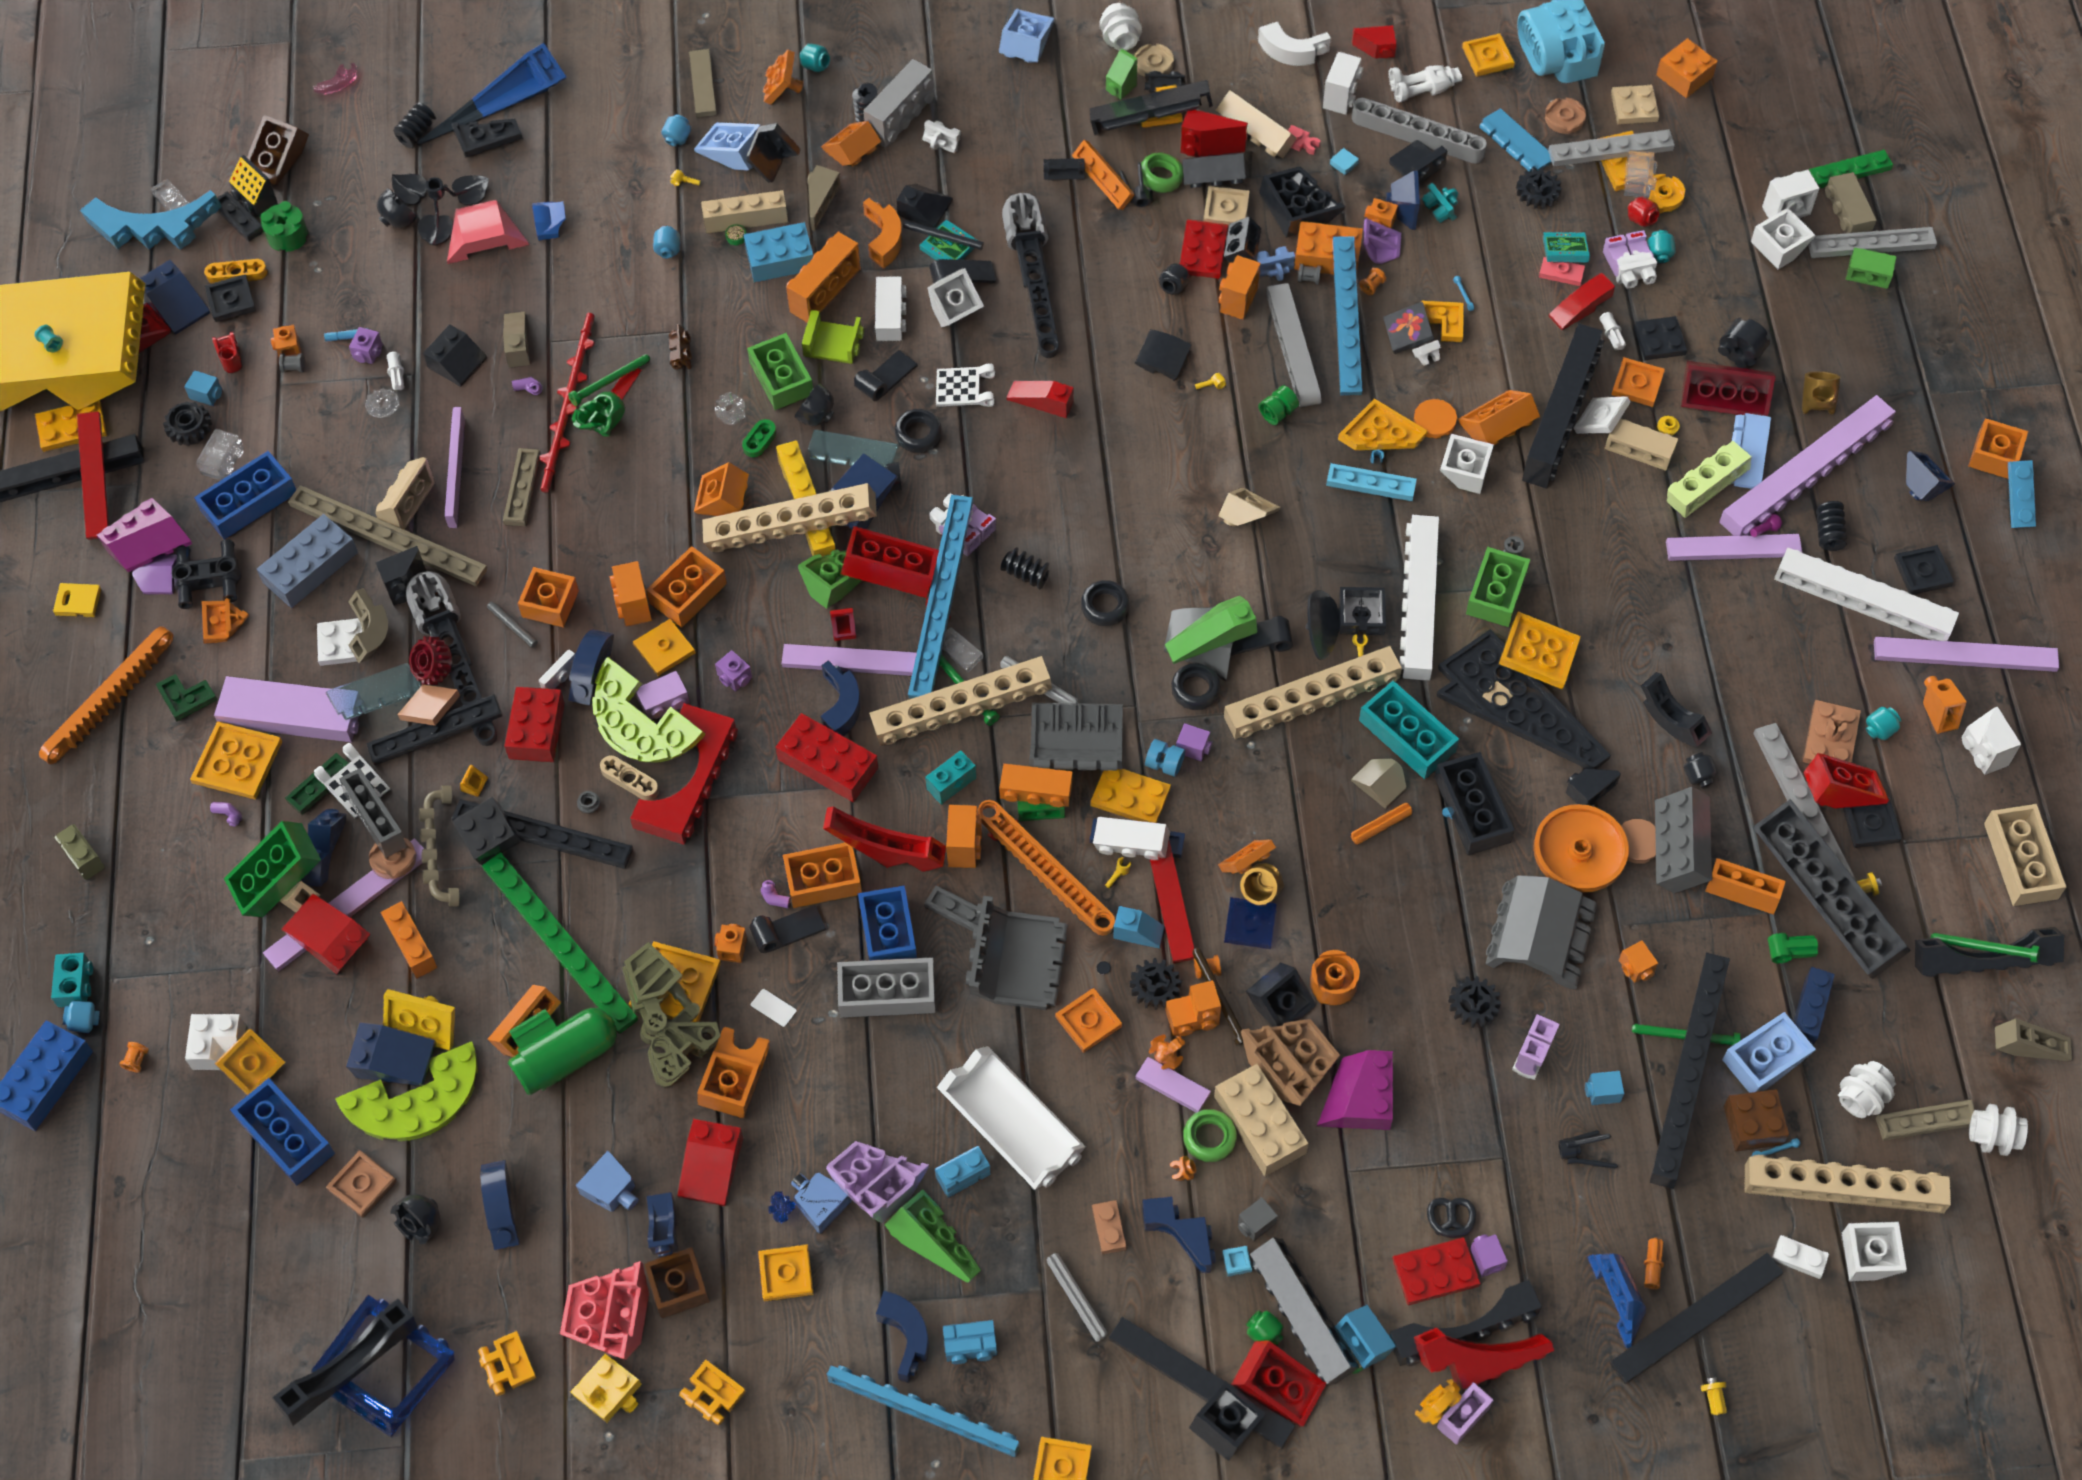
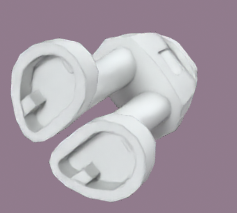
(1435, 77)

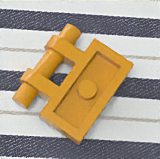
(514, 1360)
(716, 1385)

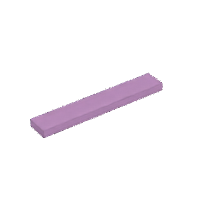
(454, 467)
(1731, 547)
(849, 659)

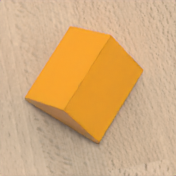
(473, 781)

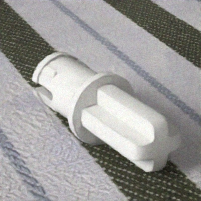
(1612, 331)
(395, 370)

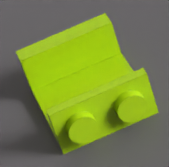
(831, 340)

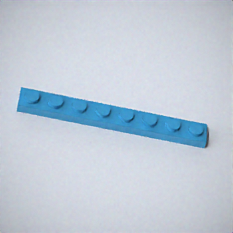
(1347, 316)
(915, 1407)

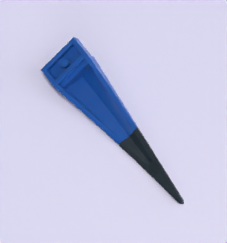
(524, 79)

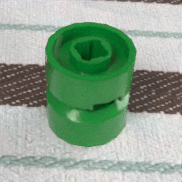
(1278, 405)

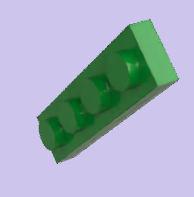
(1861, 166)

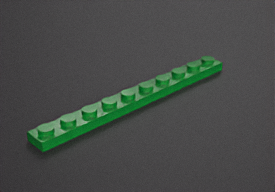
(559, 942)

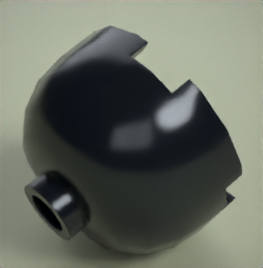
(394, 210)
(816, 407)
(417, 1217)

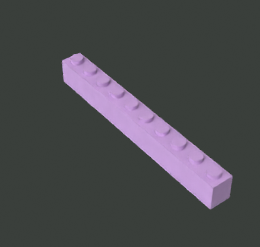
(1808, 467)

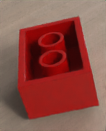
(534, 724)

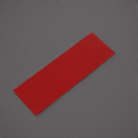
(625, 383)

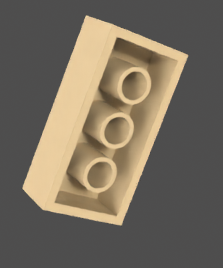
(2024, 855)
(1261, 1120)

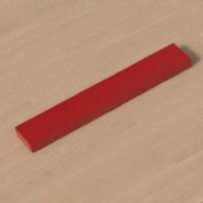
(92, 473)
(1172, 907)

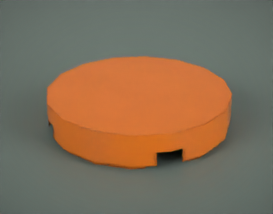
(1436, 417)

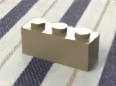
(1850, 204)

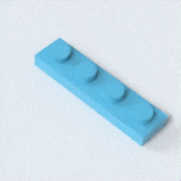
(1371, 482)

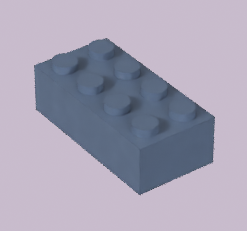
(307, 560)

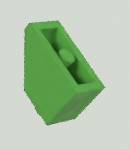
(1122, 75)

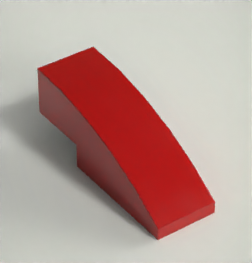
(1582, 301)
(843, 624)

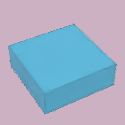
(1344, 161)
(1237, 1261)

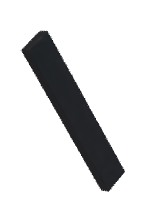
(424, 734)

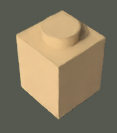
(298, 896)

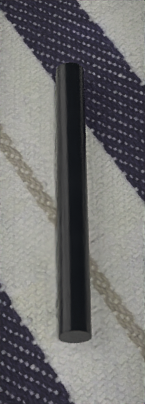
(943, 235)

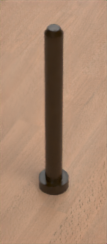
(1225, 1007)

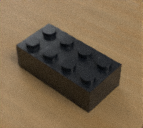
(1474, 803)

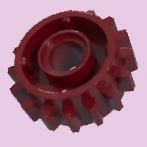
(430, 660)

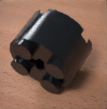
(1744, 342)

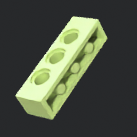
(1708, 479)

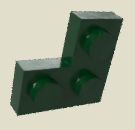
(182, 701)

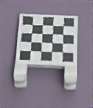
(961, 386)
(334, 786)

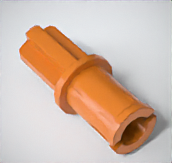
(1653, 1263)

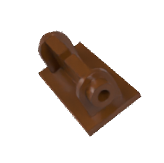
(680, 340)

